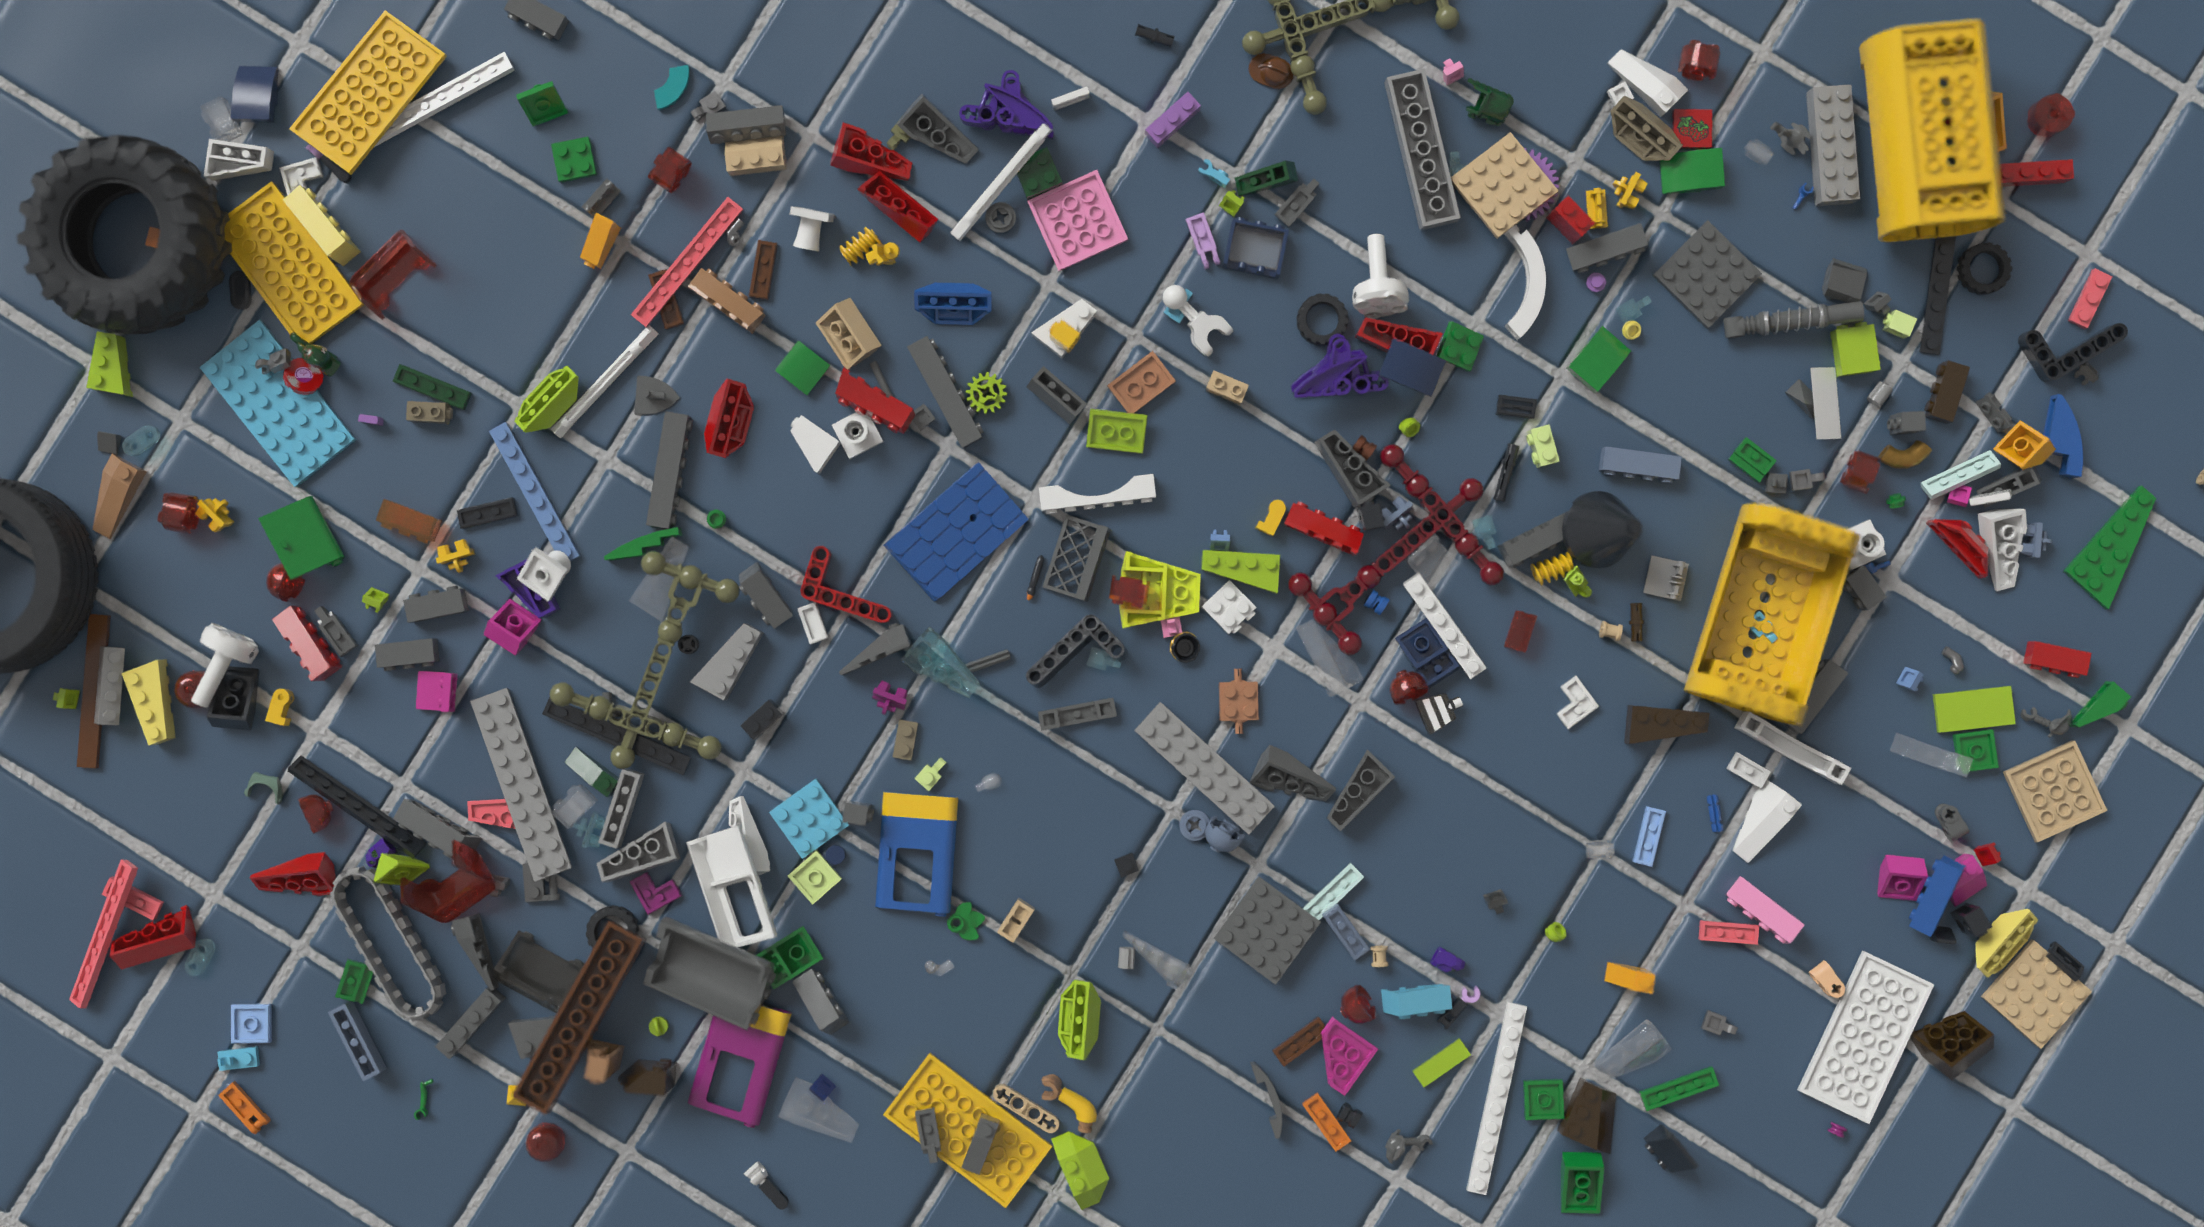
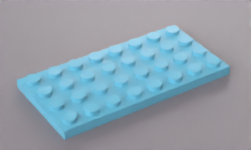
(293, 428)

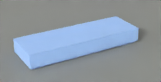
(1649, 836)

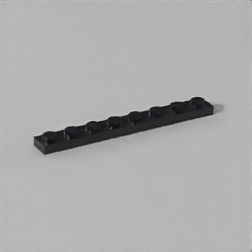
(1937, 295)
(614, 735)
(356, 806)

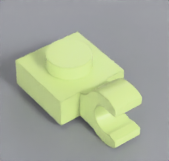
(929, 775)

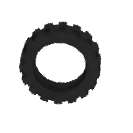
(2002, 261)
(1312, 301)
(613, 910)

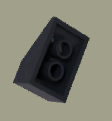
(235, 699)
(1669, 1150)

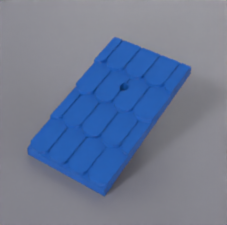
(943, 542)

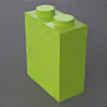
(1855, 349)

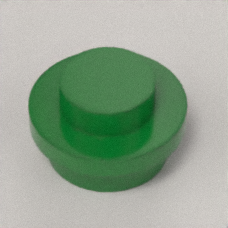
(1896, 500)
(716, 519)

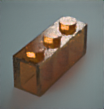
(408, 521)

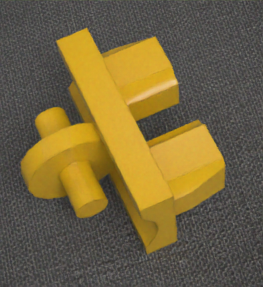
(1626, 198)
(883, 254)
(217, 511)
(446, 556)

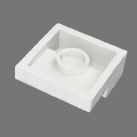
(1229, 608)

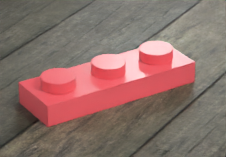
(2090, 298)
(139, 901)
(1728, 932)

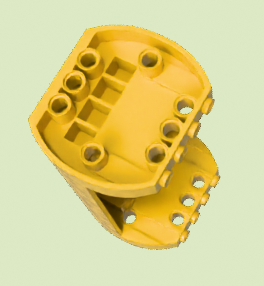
(1913, 182)
(1809, 574)

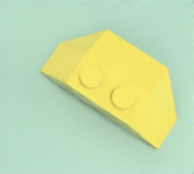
(2003, 940)

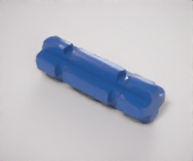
(1715, 813)

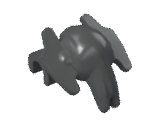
(1792, 137)
(2057, 726)
(1397, 1143)

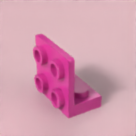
(436, 691)

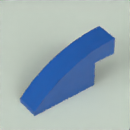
(2065, 436)

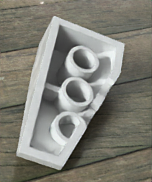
(1652, 84)
(2003, 536)
(740, 815)
(1766, 817)

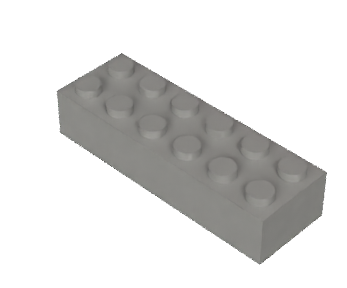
(1833, 145)

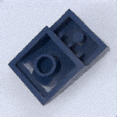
(255, 94)
(1412, 367)
(1427, 652)

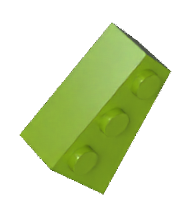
(109, 365)

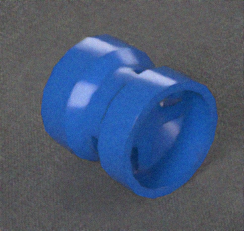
(1373, 598)

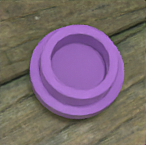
(1595, 282)

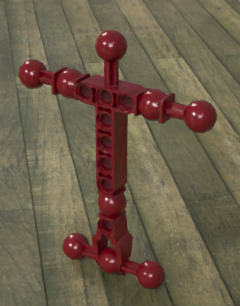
(1370, 575)

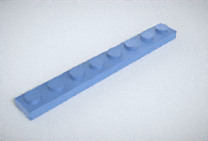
(533, 491)

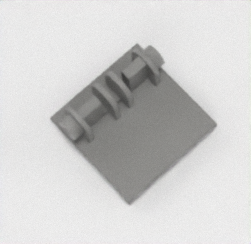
(1666, 578)

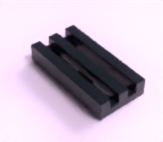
(1512, 406)
(2065, 961)

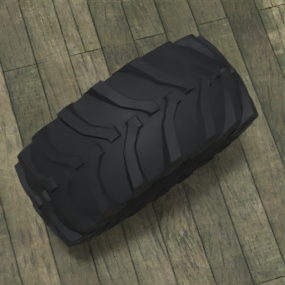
(63, 222)

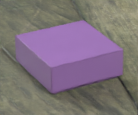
(368, 419)

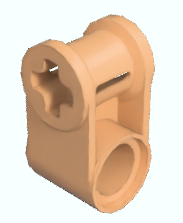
(1825, 978)

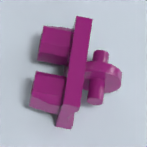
(887, 700)

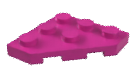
(1344, 1055)

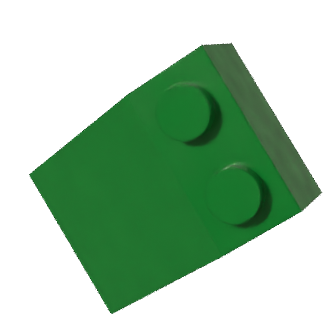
(1581, 1182)

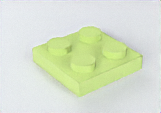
(814, 877)

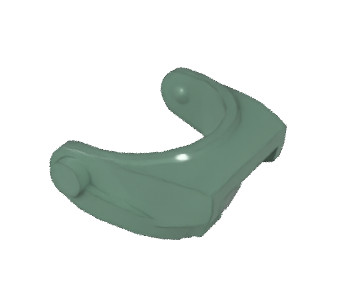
(271, 781)

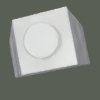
(814, 442)

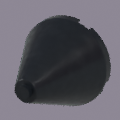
(1599, 529)

